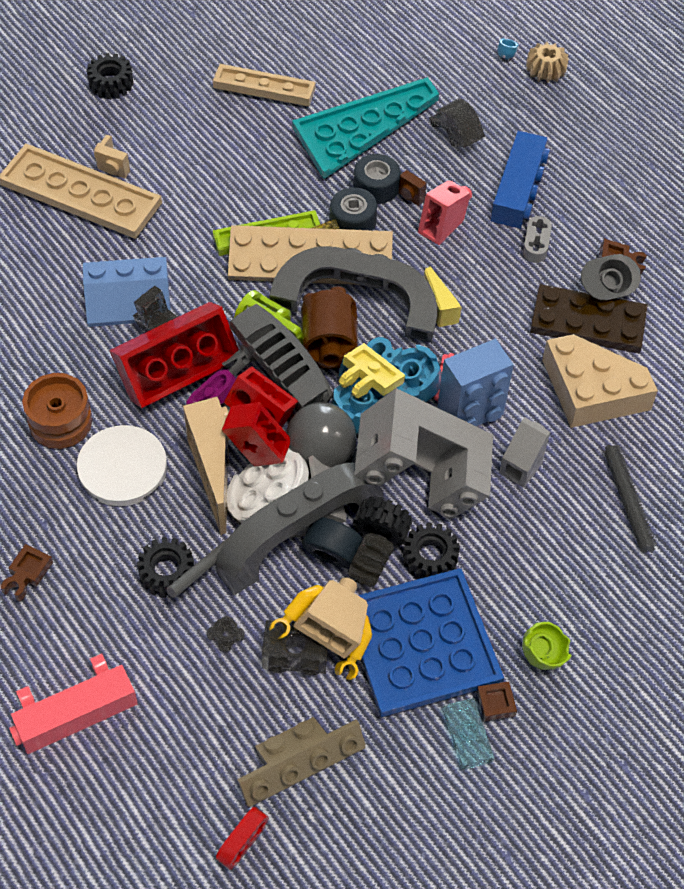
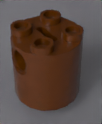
(329, 326)

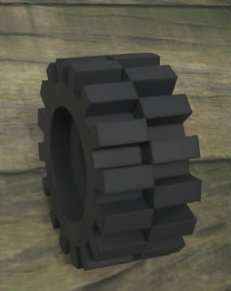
(110, 66)
(383, 519)
(434, 537)
(158, 553)

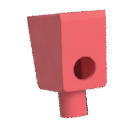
(443, 211)

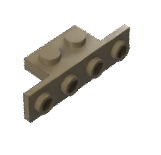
(297, 756)

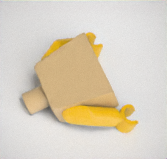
(332, 618)

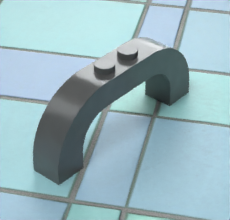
(361, 269)
(251, 542)

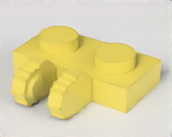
(373, 371)

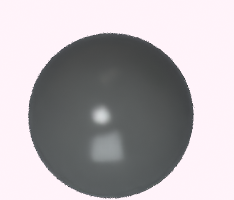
(323, 432)

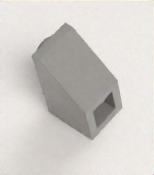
(525, 452)

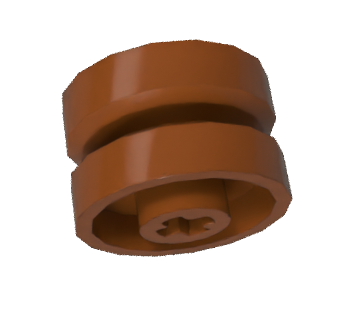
(57, 410)

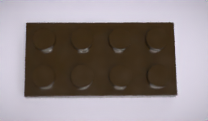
(606, 323)

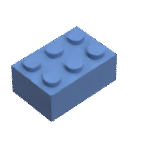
(476, 383)

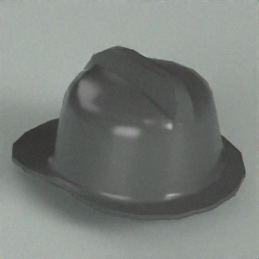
(610, 277)

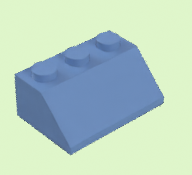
(116, 284)

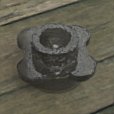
(225, 624)

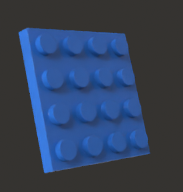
(426, 643)

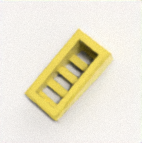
(447, 306)

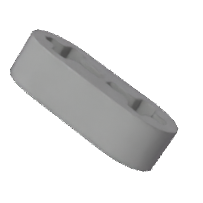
(539, 239)

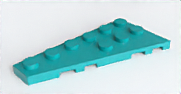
(349, 129)

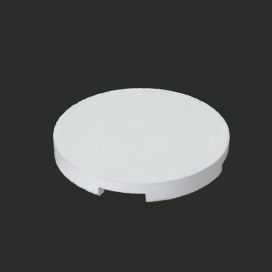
(121, 465)
(264, 484)

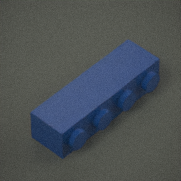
(519, 180)

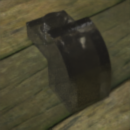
(460, 123)
(152, 310)

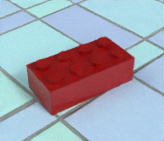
(174, 354)

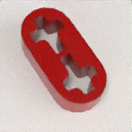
(242, 838)

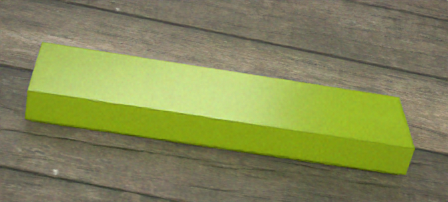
(299, 220)

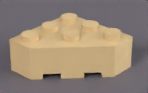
(595, 381)

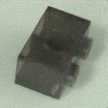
(278, 658)

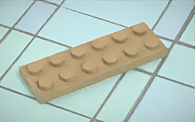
(80, 190)
(260, 251)

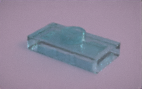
(468, 734)

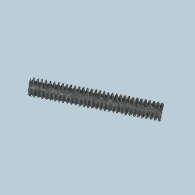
(630, 498)

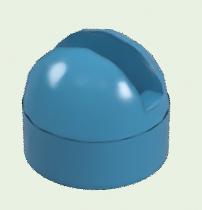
(507, 47)

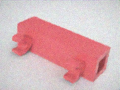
(72, 708)

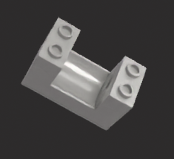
(410, 432)

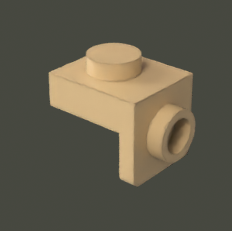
(110, 159)

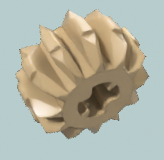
(547, 62)

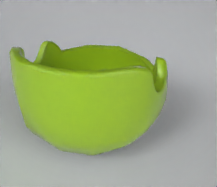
(546, 646)

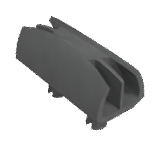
(279, 354)

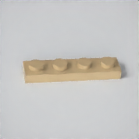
(264, 84)

